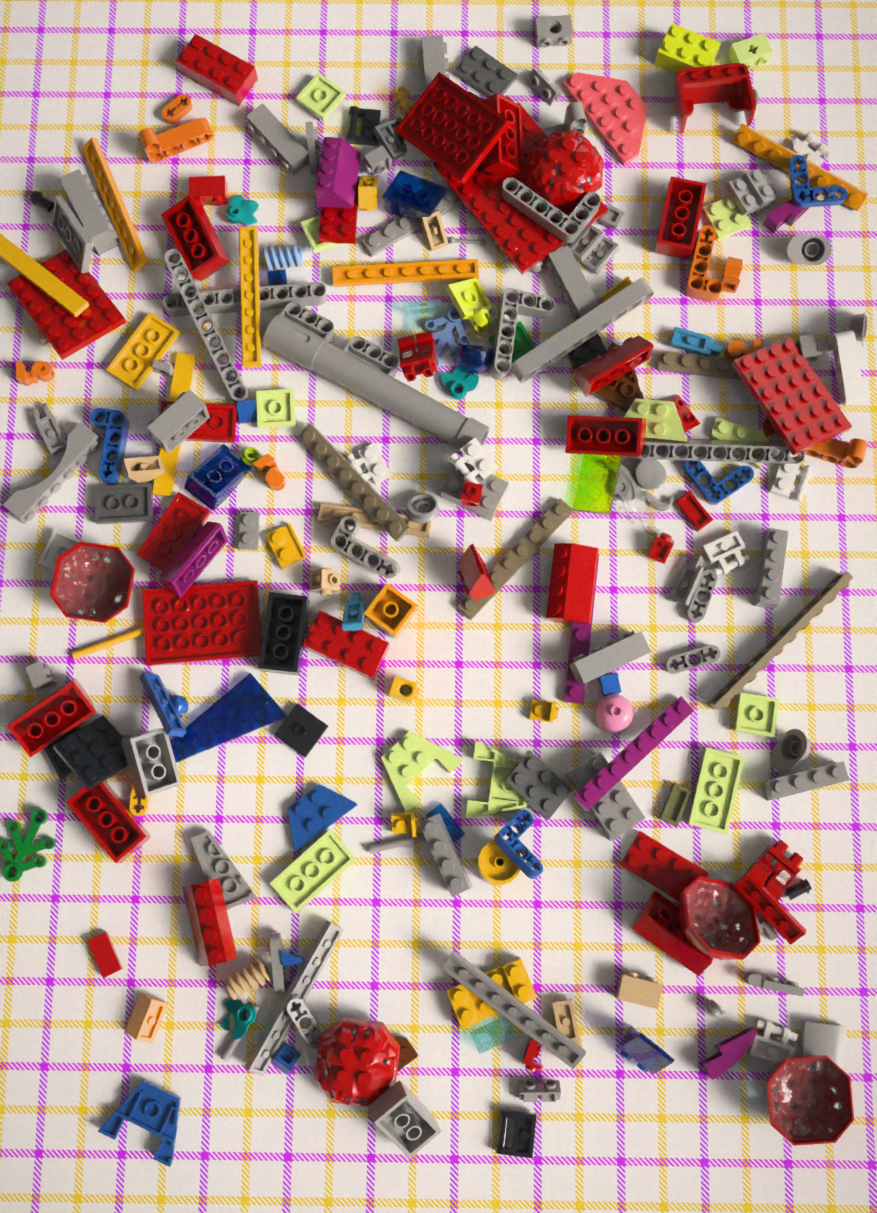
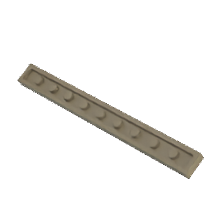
(775, 646)

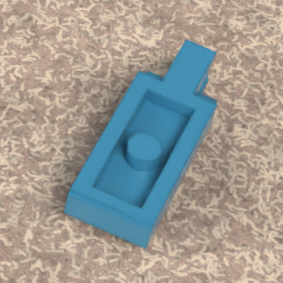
(694, 342)
(353, 613)

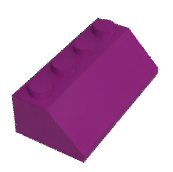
(337, 174)
(194, 558)

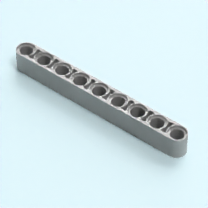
(272, 302)
(202, 318)
(581, 330)
(726, 454)

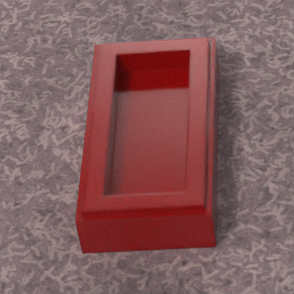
(693, 511)
(105, 954)

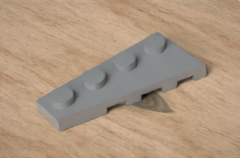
(217, 864)

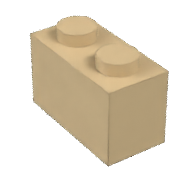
(639, 990)

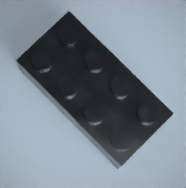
(284, 634)

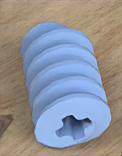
(283, 257)

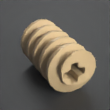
(247, 979)

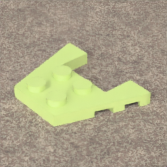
(411, 757)
(501, 795)

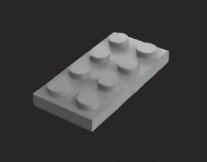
(72, 234)

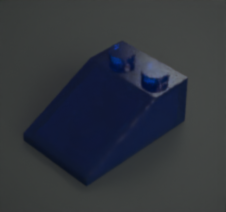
(412, 196)
(217, 477)
(644, 1051)

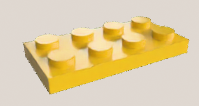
(147, 344)

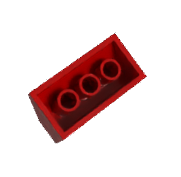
(507, 153)
(613, 364)
(605, 435)
(572, 583)
(52, 717)
(209, 922)
(661, 926)

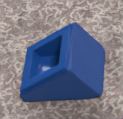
(247, 411)
(609, 684)
(290, 958)
(286, 1058)

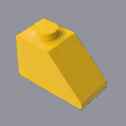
(368, 192)

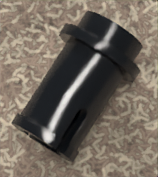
(39, 199)
(798, 889)

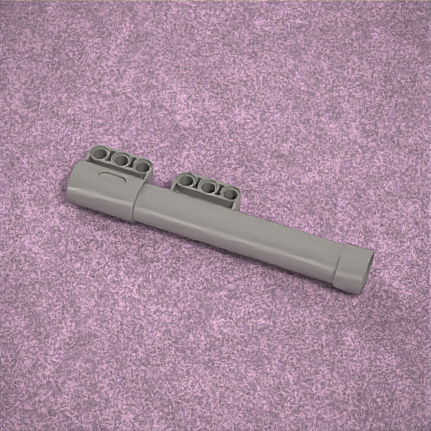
(305, 343)

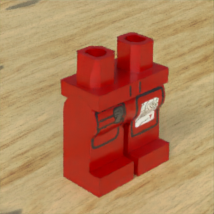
(419, 357)
(775, 869)

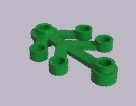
(24, 847)

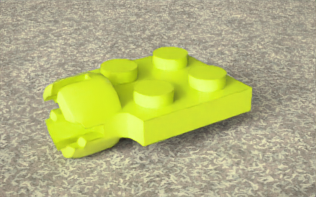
(472, 303)

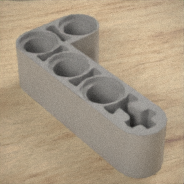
(367, 551)

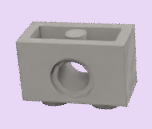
(559, 24)

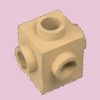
(324, 581)

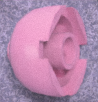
(613, 713)

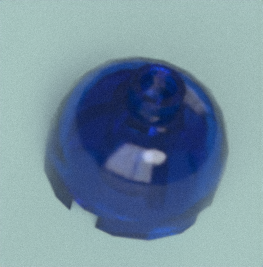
(473, 358)

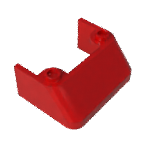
(711, 85)

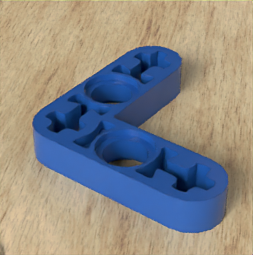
(805, 190)
(717, 487)
(513, 843)

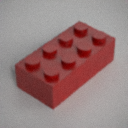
(217, 69)
(680, 217)
(195, 237)
(350, 649)
(109, 821)

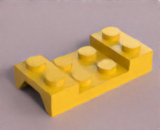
(472, 1009)

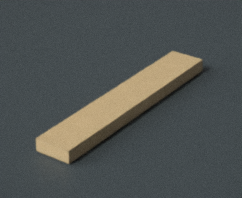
(334, 513)

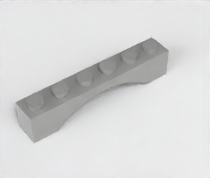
(27, 502)

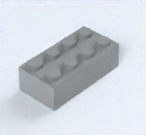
(90, 211)
(616, 809)

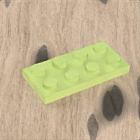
(716, 790)
(313, 871)

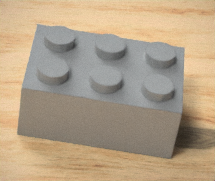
(178, 421)
(492, 495)
(151, 762)
(404, 1119)

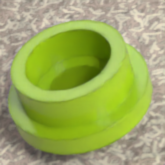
(252, 452)

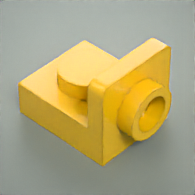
(543, 711)
(405, 823)

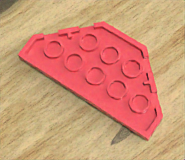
(612, 110)

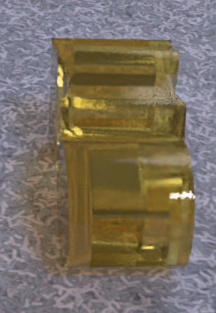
(401, 99)

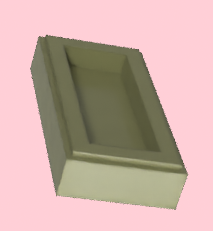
(675, 804)

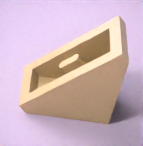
(434, 231)
(144, 468)

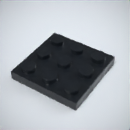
(93, 752)

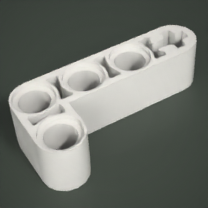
(847, 366)

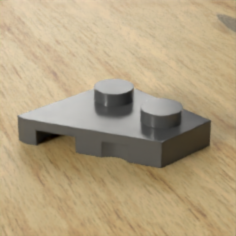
(390, 139)

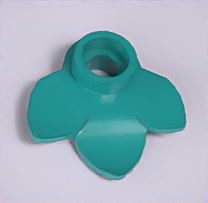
(243, 211)
(459, 380)
(236, 1019)

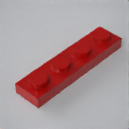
(769, 907)

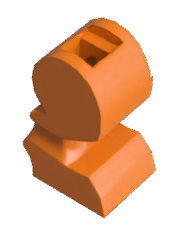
(731, 274)
(738, 349)
(40, 370)
(274, 477)

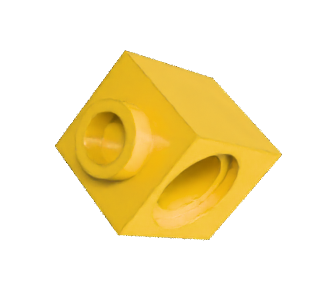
(396, 686)

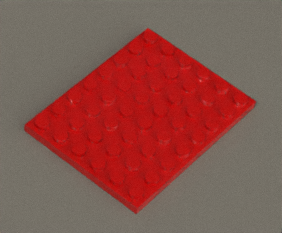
(514, 232)

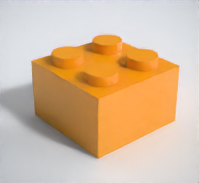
(391, 611)

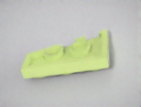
(730, 431)

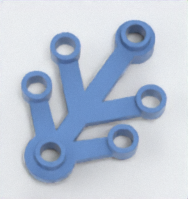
(445, 336)

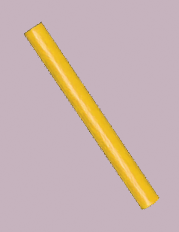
(108, 643)

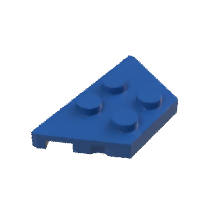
(316, 813)

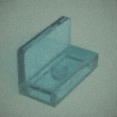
(420, 312)
(492, 1034)

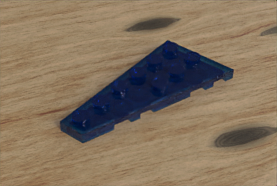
(232, 716)

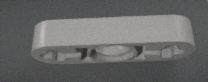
(702, 611)
(707, 660)
(278, 970)
(297, 1017)

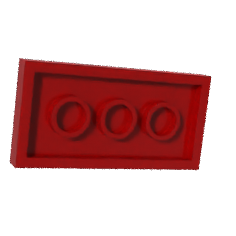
(339, 224)
(218, 428)
(173, 531)
(660, 866)

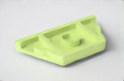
(661, 419)

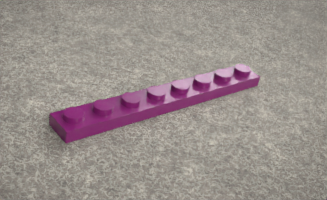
(578, 645)
(632, 754)

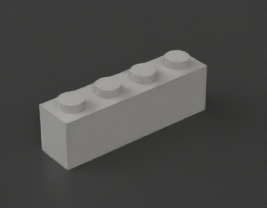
(433, 57)
(277, 138)
(571, 281)
(771, 568)
(609, 658)
(805, 781)
(445, 854)

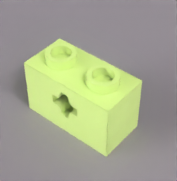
(751, 51)

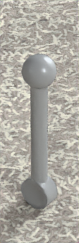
(482, 242)

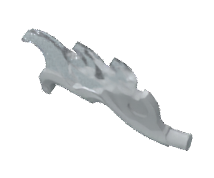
(638, 503)

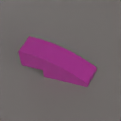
(785, 213)
(728, 1053)

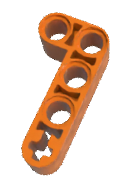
(175, 140)
(702, 262)
(840, 452)

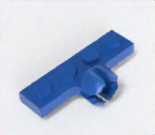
(166, 706)

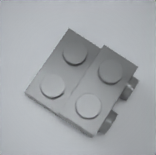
(751, 192)

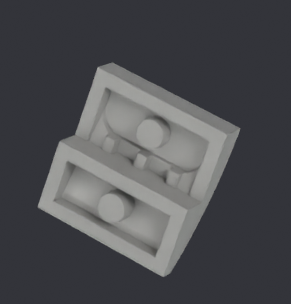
(593, 249)
(824, 1040)

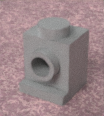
(377, 161)
(808, 347)
(40, 674)

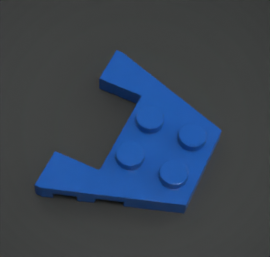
(153, 1111)

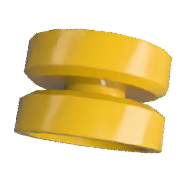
(490, 871)

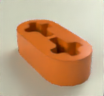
(177, 109)

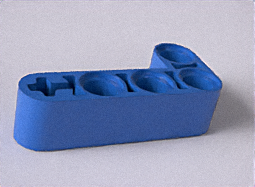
(109, 447)

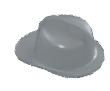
(809, 249)
(859, 325)
(790, 750)

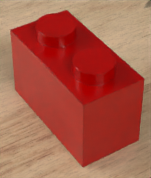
(209, 189)

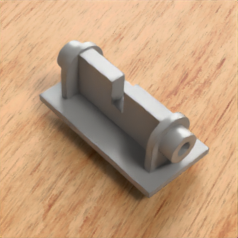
(541, 85)
(548, 1089)

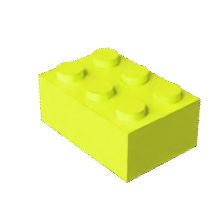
(685, 50)

